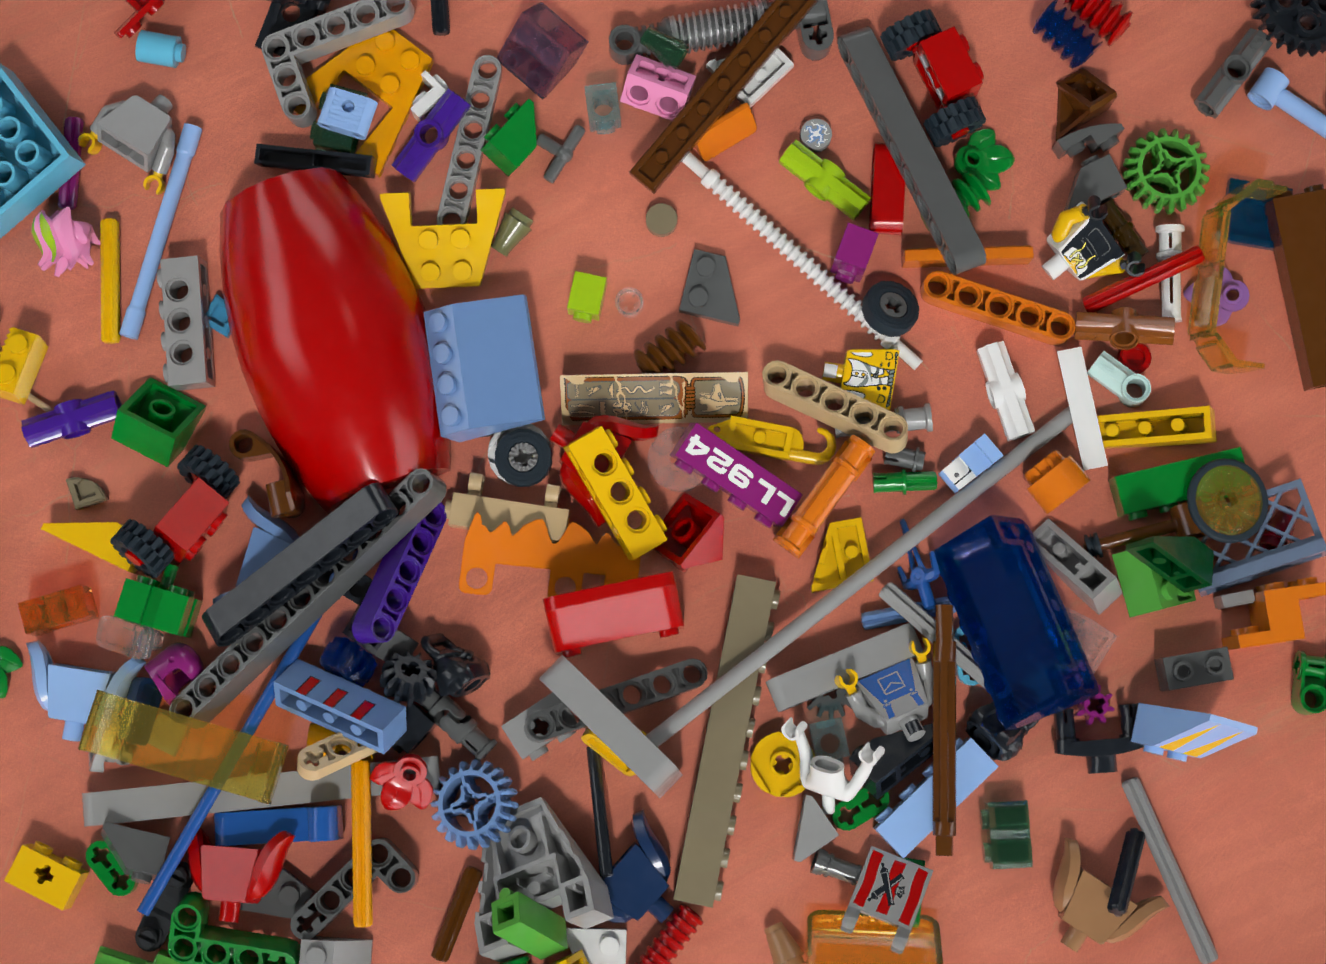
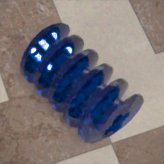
(1065, 35)

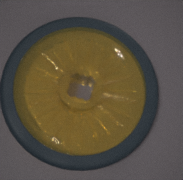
(1210, 508)

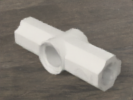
(1005, 390)

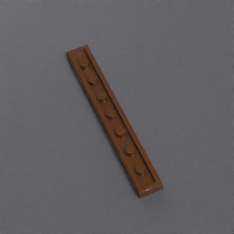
(719, 91)

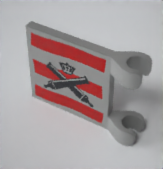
(890, 892)

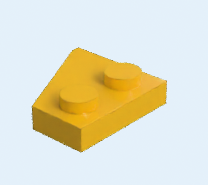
(841, 554)

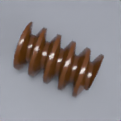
(668, 349)

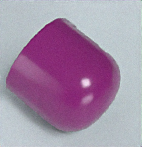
(167, 662)

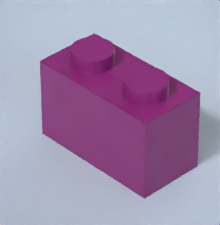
(853, 253)

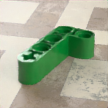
(232, 940)

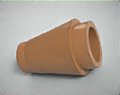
(783, 946)

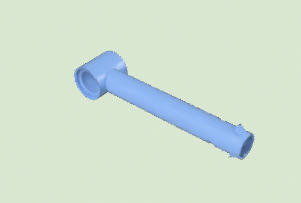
(1271, 91)

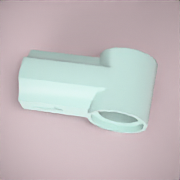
(1116, 377)

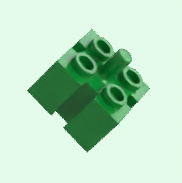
(159, 604)

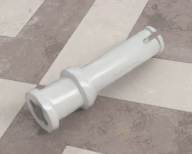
(1175, 232)

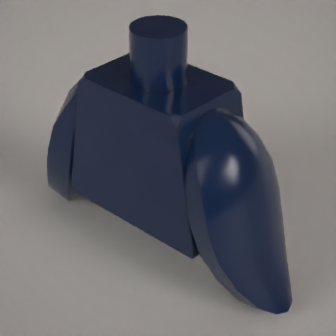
(640, 877)

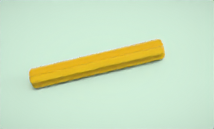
(110, 280)

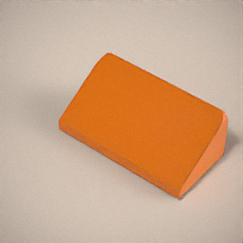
(727, 132)

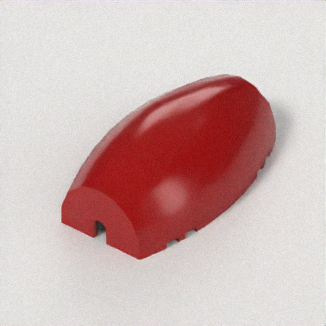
(329, 335)

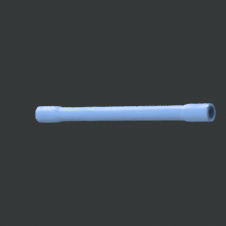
(185, 152)

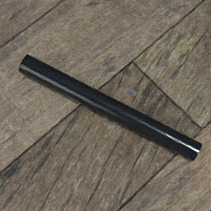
(599, 813)

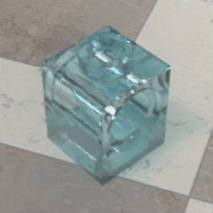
(603, 95)
(831, 726)

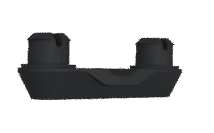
(156, 926)

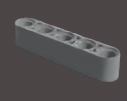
(864, 658)

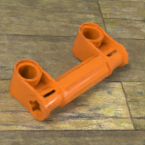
(844, 469)

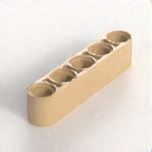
(842, 419)

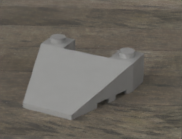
(545, 866)

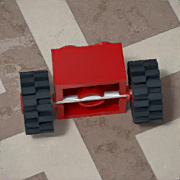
(945, 71)
(187, 522)

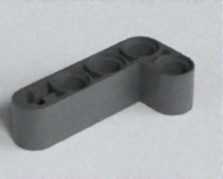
(344, 888)

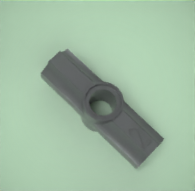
(1223, 85)

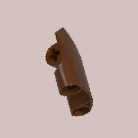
(284, 496)

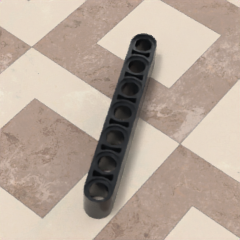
(299, 564)

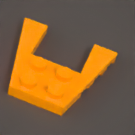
(390, 71)

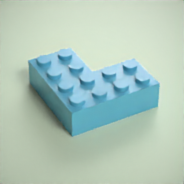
(32, 153)

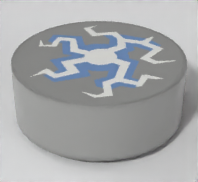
(816, 135)

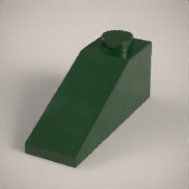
(1178, 559)

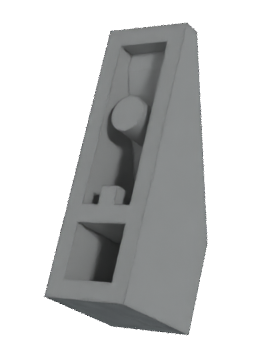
(1077, 567)

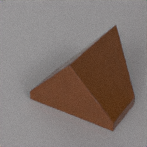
(1081, 100)

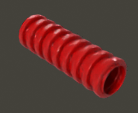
(672, 937)

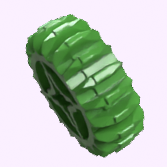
(1158, 147)

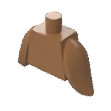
(1084, 903)

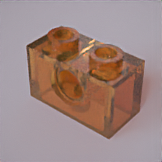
(58, 610)

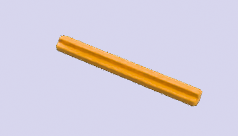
(361, 844)

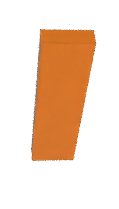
(994, 256)

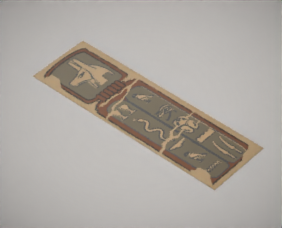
(655, 397)

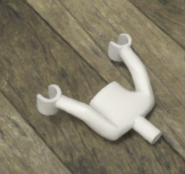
(827, 774)

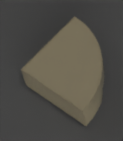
(85, 492)

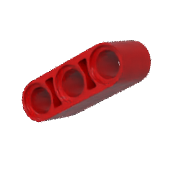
(886, 194)

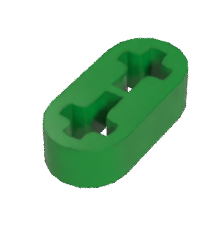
(861, 816)
(105, 872)

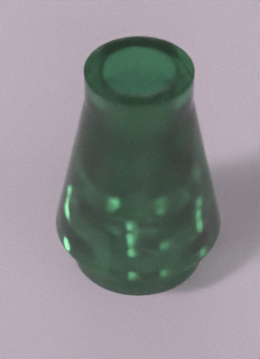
(665, 48)

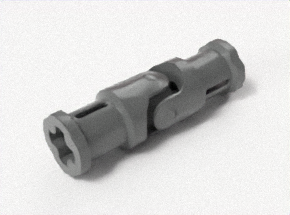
(458, 724)

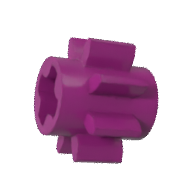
(1102, 708)

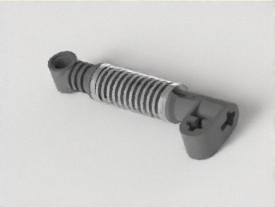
(724, 28)

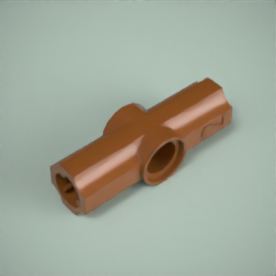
(1124, 328)

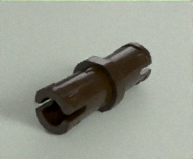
(1123, 230)

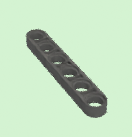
(614, 694)

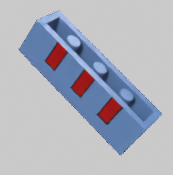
(340, 706)

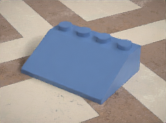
(483, 367)

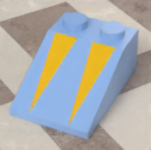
(1185, 732)

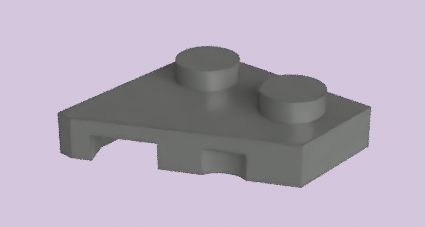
(709, 290)
(284, 899)

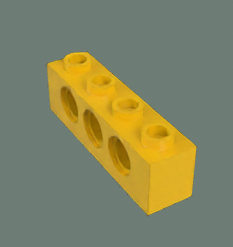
(652, 528)

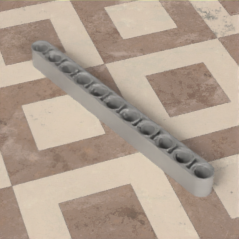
(183, 798)

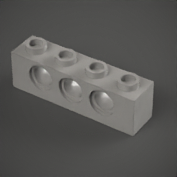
(199, 370)

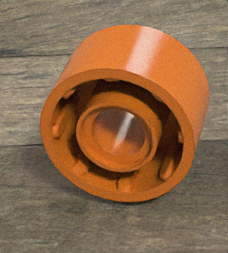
(1055, 480)

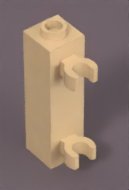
(496, 511)

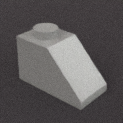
(335, 950)

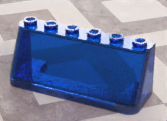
(1014, 621)

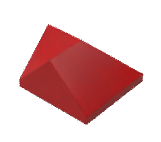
(692, 534)

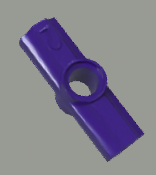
(444, 118)
(71, 419)

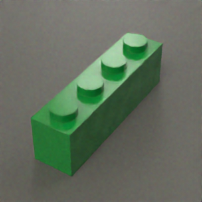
(1160, 486)

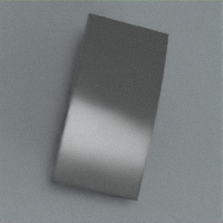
(1095, 137)

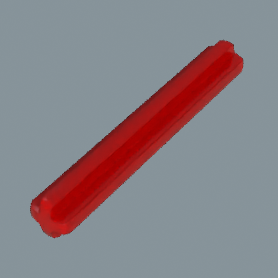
(1151, 276)

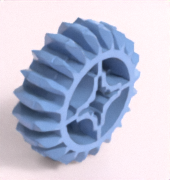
(484, 828)

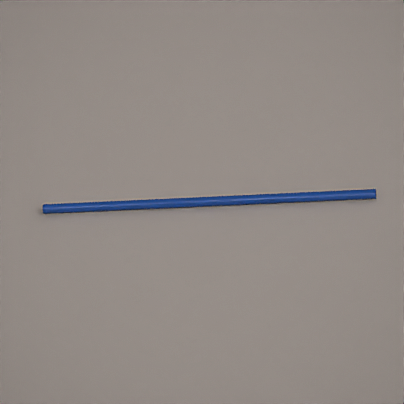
(211, 793)

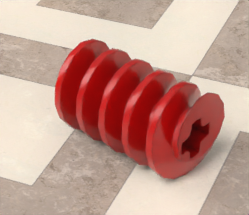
(1103, 15)

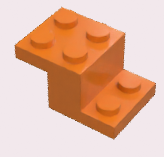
(1275, 614)

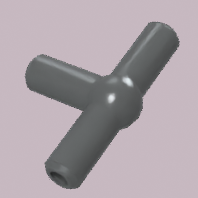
(563, 152)

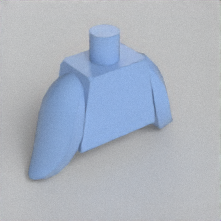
(70, 689)

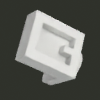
(427, 100)

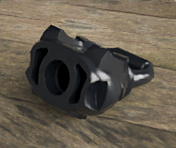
(455, 667)
(991, 735)

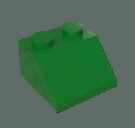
(157, 421)

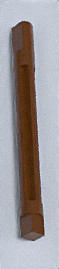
(944, 731)

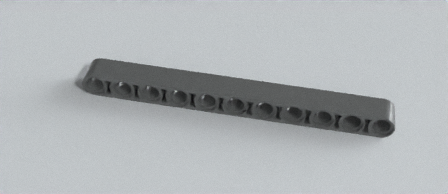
(301, 616)

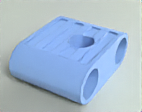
(347, 113)

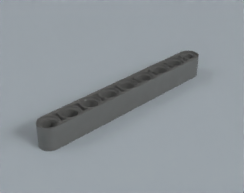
(911, 151)

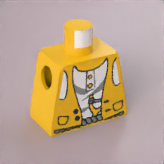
(866, 374)

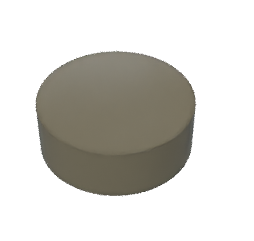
(661, 220)

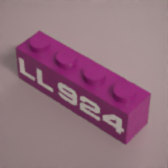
(735, 475)

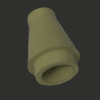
(511, 231)

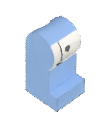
(970, 463)

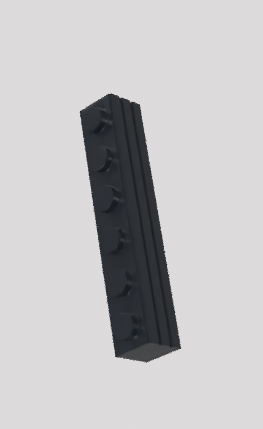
(301, 159)

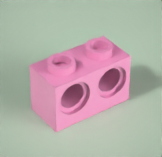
(657, 88)

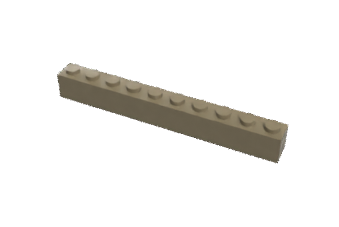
(723, 747)

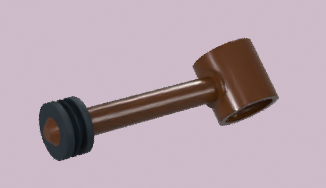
(1180, 523)

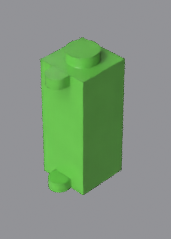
(528, 924)

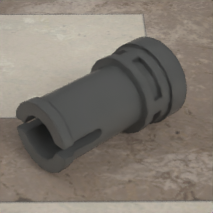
(835, 867)

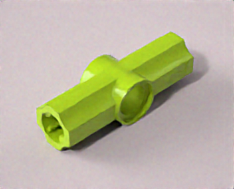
(824, 180)

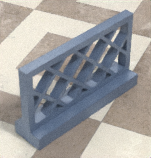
(1270, 560)

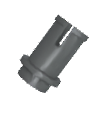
(906, 458)

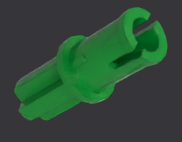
(904, 481)

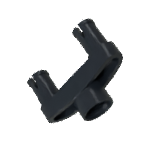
(1099, 753)

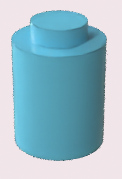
(160, 49)

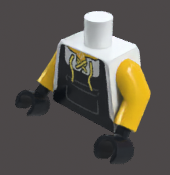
(1086, 246)

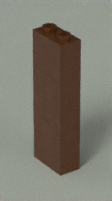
(1299, 249)

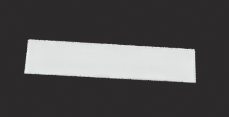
(1082, 408)

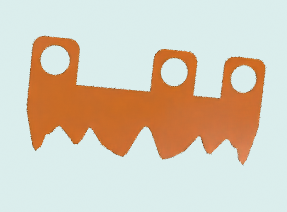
(532, 548)

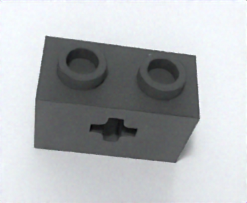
(1194, 669)

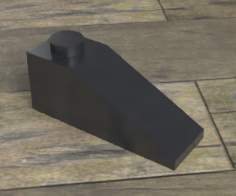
(897, 761)

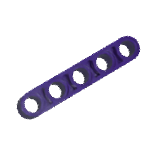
(397, 580)

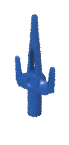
(920, 576)

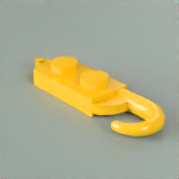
(772, 440)

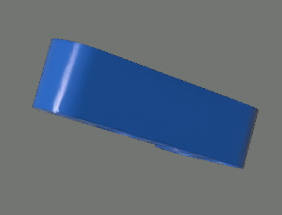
(260, 826)

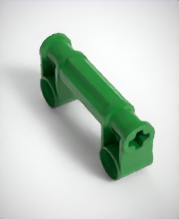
(1308, 679)

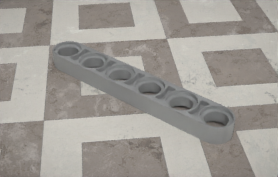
(467, 145)

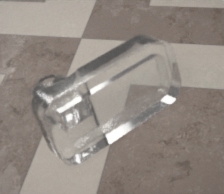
(128, 637)

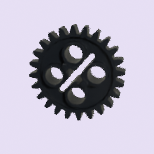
(1294, 24)

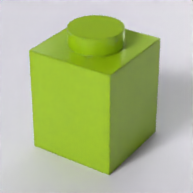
(586, 297)

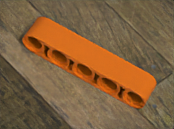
(1012, 305)

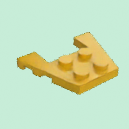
(447, 252)

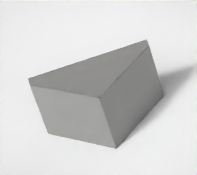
(813, 830)

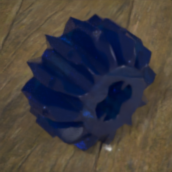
(348, 661)

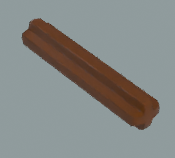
(456, 914)

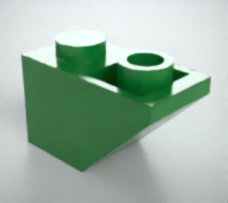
(514, 140)

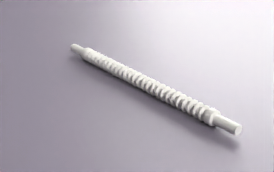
(712, 180)

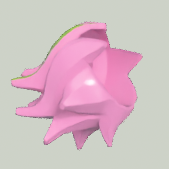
(63, 240)

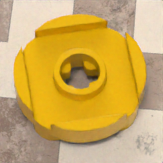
(764, 759)

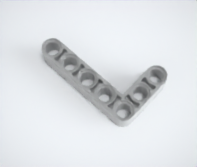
(324, 44)
(611, 726)

